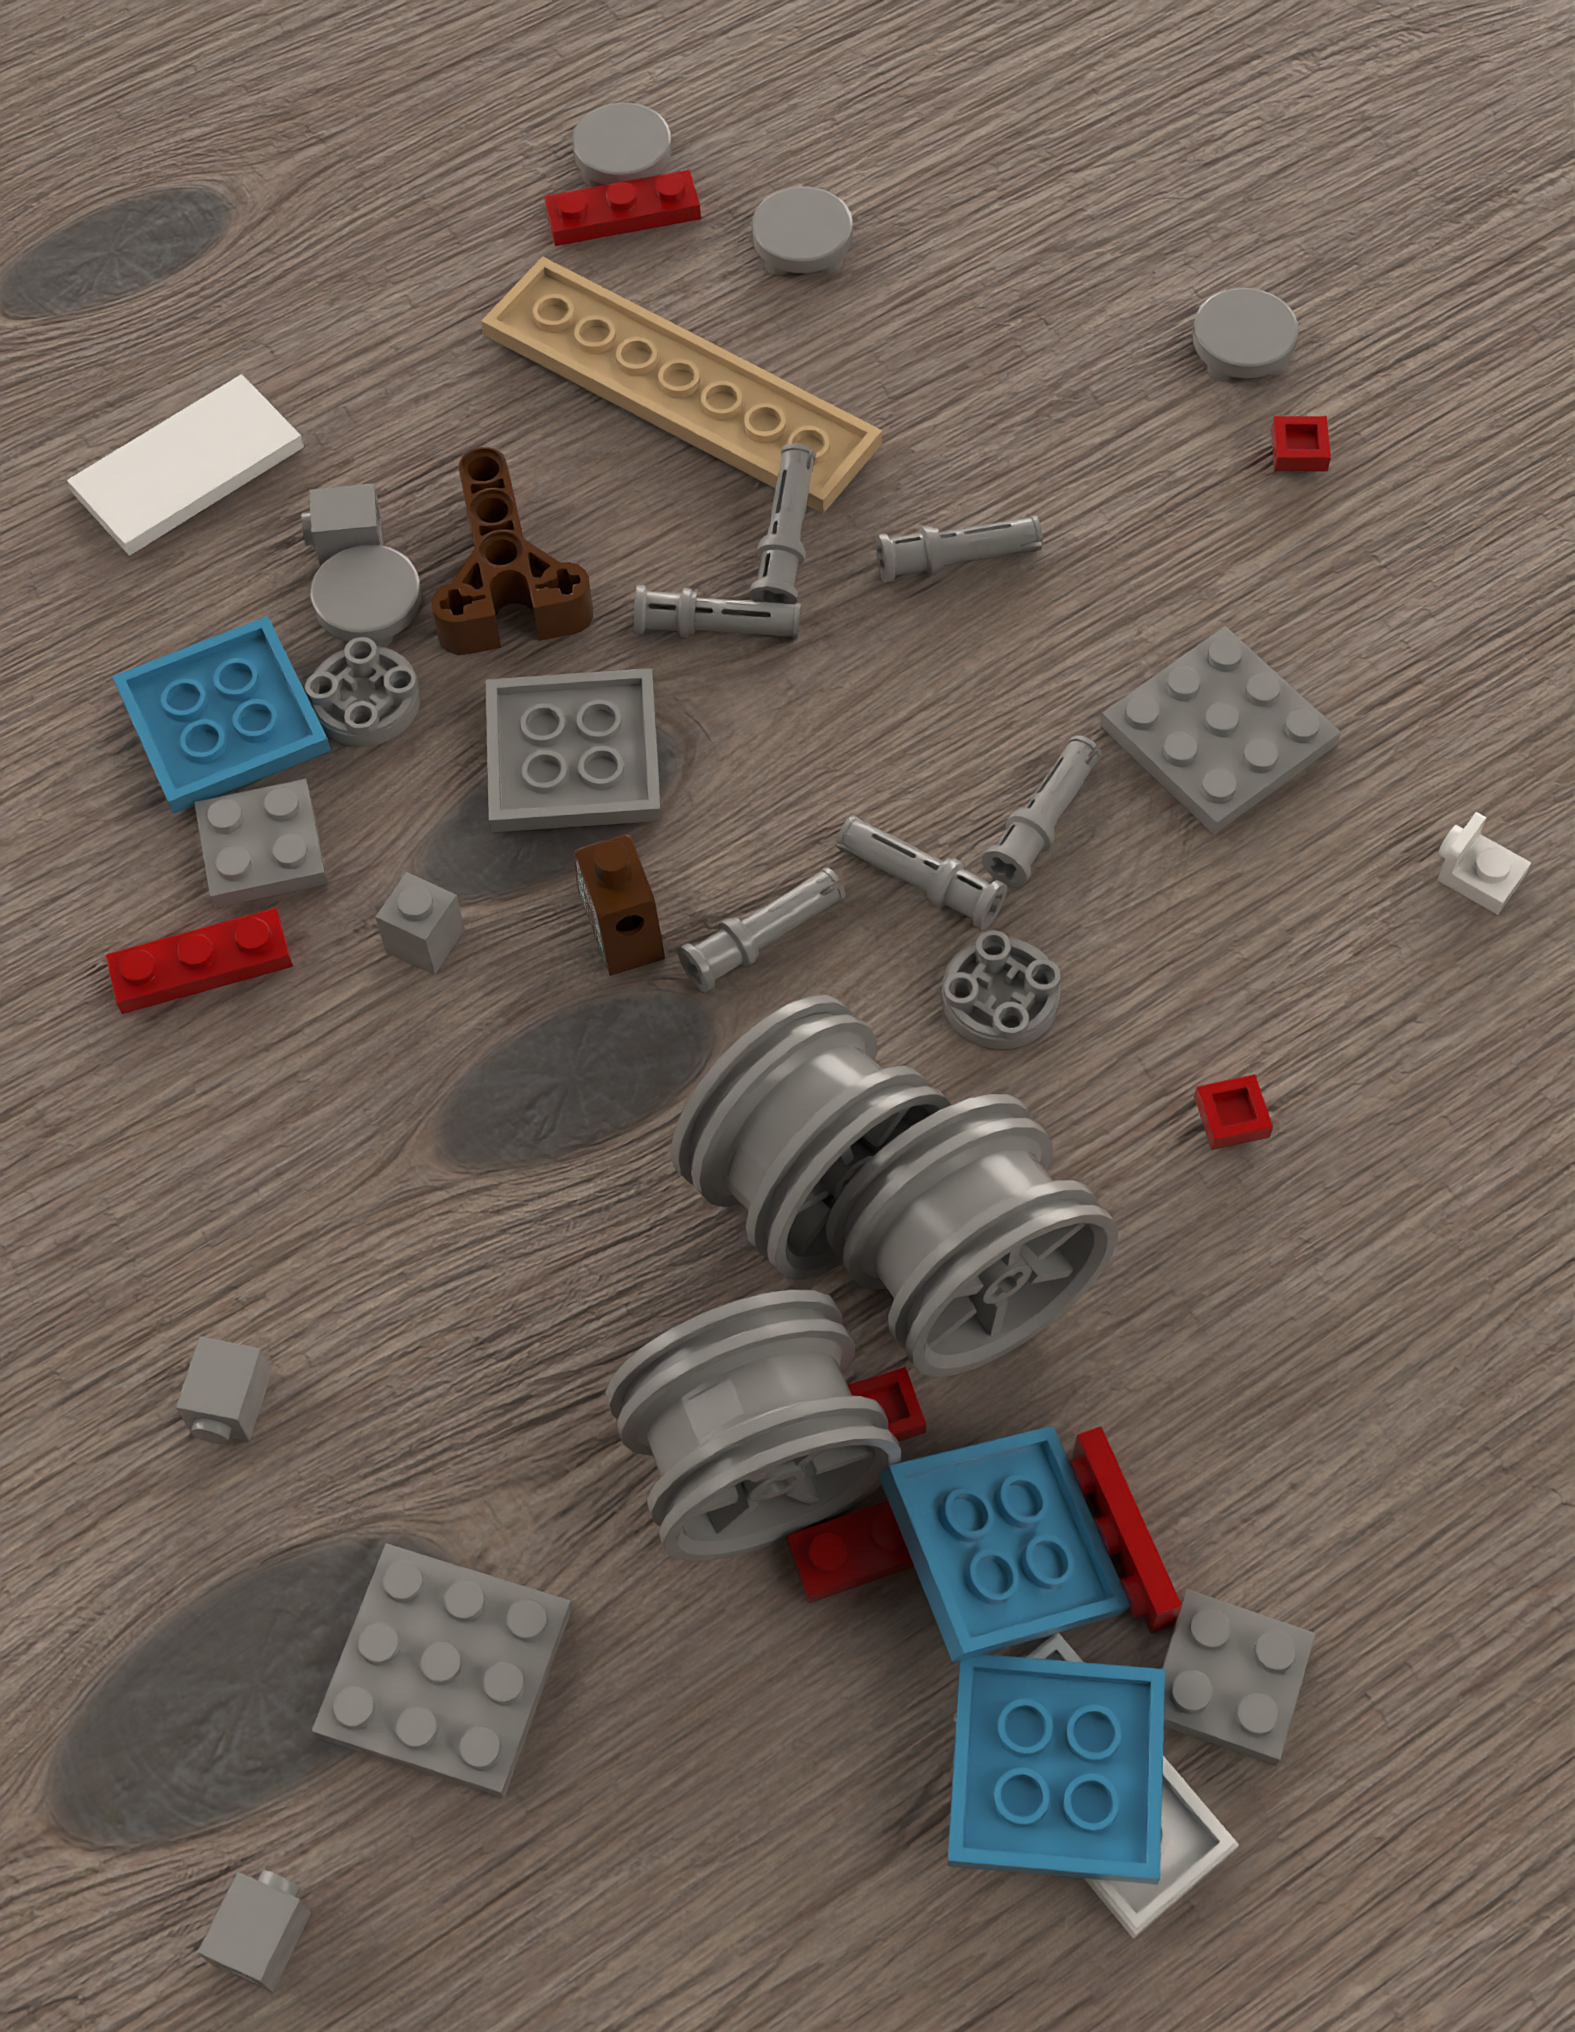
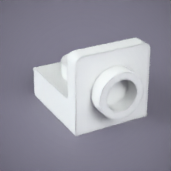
(1480, 866)

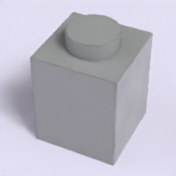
(342, 519)
(420, 923)
(223, 1390)
(256, 1928)

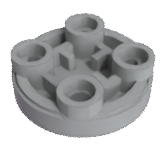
(621, 144)
(802, 231)
(1245, 334)
(366, 593)
(364, 694)
(1001, 992)

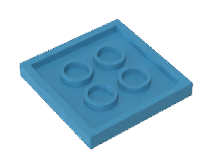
(221, 714)
(1003, 1542)
(1058, 1769)

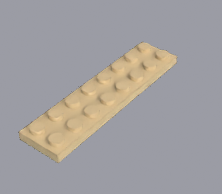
(678, 380)

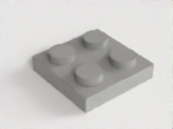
(260, 843)
(1233, 1676)

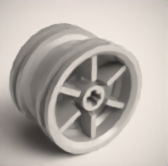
(792, 1124)
(970, 1234)
(751, 1424)

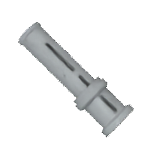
(781, 547)
(935, 549)
(687, 613)
(1032, 827)
(943, 881)
(739, 941)

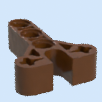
(504, 569)

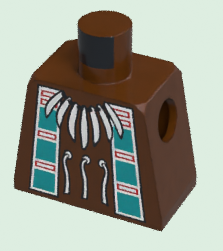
(612, 889)

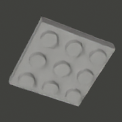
(1219, 729)
(572, 750)
(443, 1670)

